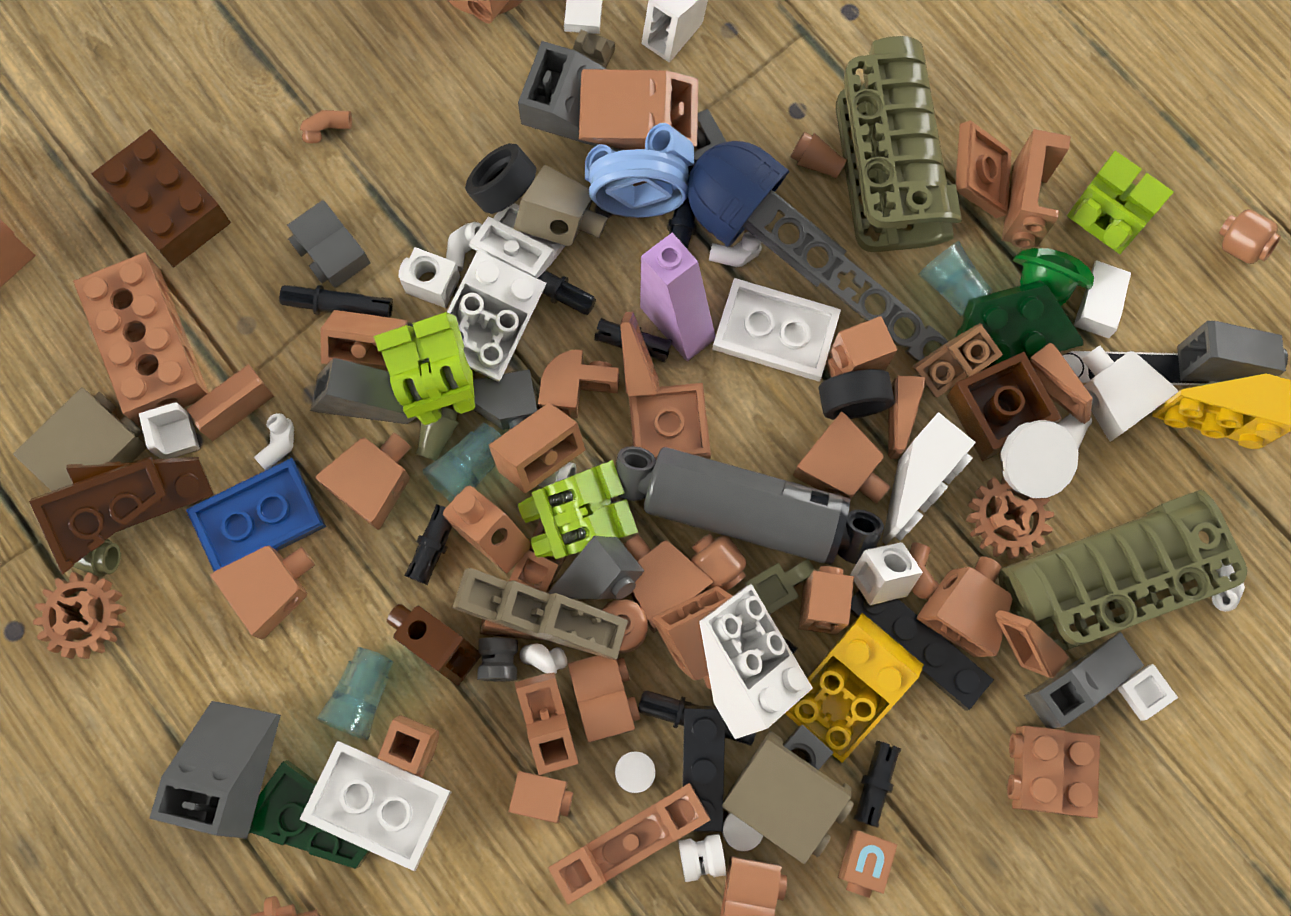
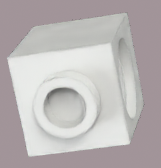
(437, 289)
(886, 573)

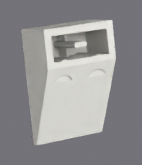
(493, 312)
(932, 457)
(750, 665)

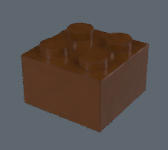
(999, 401)

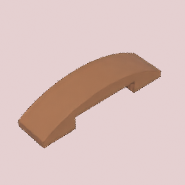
(629, 843)

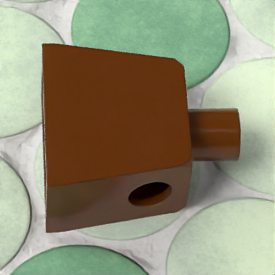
(433, 642)

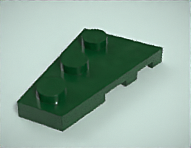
(279, 820)

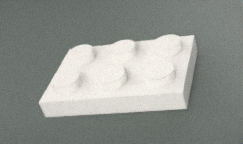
(776, 329)
(376, 805)

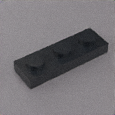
(705, 760)

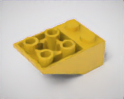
(1242, 409)
(855, 686)

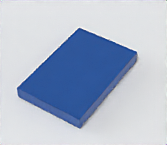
(256, 513)

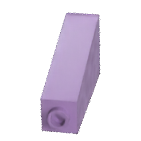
(676, 296)

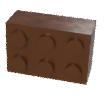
(161, 197)

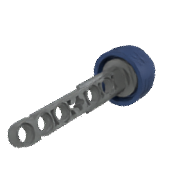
(735, 191)

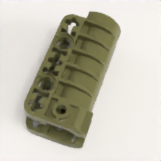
(894, 150)
(1125, 567)

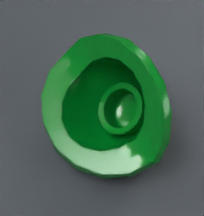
(1056, 270)

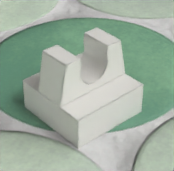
(1147, 692)

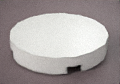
(1039, 459)

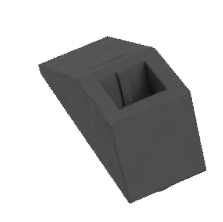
(1084, 682)

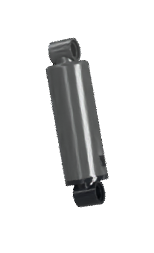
(747, 505)

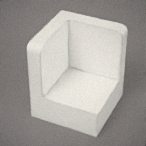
(169, 431)

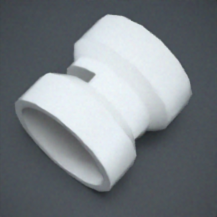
(712, 857)

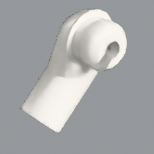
(737, 255)
(280, 441)
(542, 658)

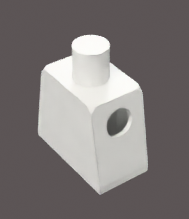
(671, 25)
(1124, 390)

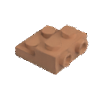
(1054, 771)

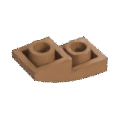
(957, 359)

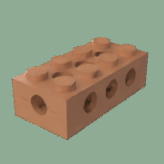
(140, 336)

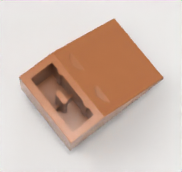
(626, 104)

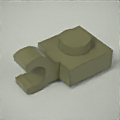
(777, 587)

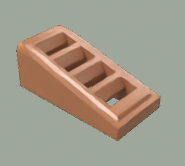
(638, 365)
(1062, 382)
(901, 416)
(1031, 645)

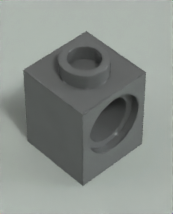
(814, 750)

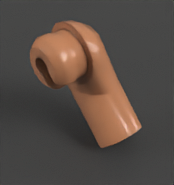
(324, 120)
(926, 584)

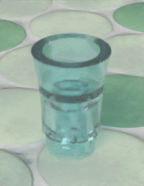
(955, 277)
(464, 463)
(357, 694)

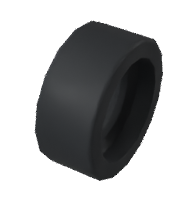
(500, 178)
(856, 394)

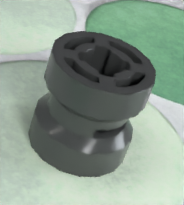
(497, 659)

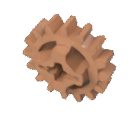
(1016, 530)
(63, 624)

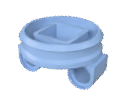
(660, 164)

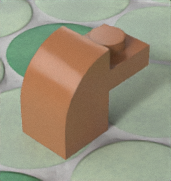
(569, 375)
(546, 723)
(409, 745)

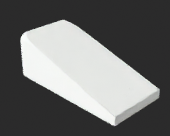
(1104, 302)

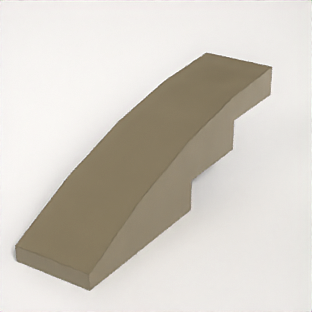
(540, 613)

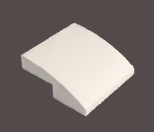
(514, 247)

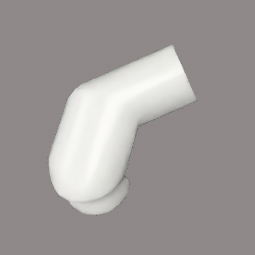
(459, 243)
(1228, 599)

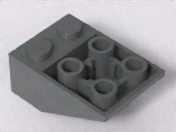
(553, 91)
(218, 772)

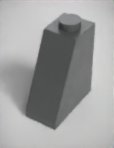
(1230, 352)
(357, 392)

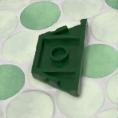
(1021, 320)

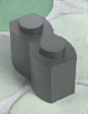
(328, 244)

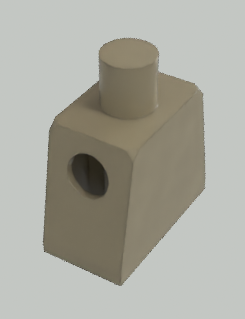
(557, 209)

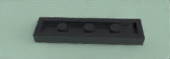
(942, 661)

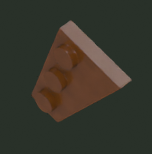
(181, 477)
(92, 510)

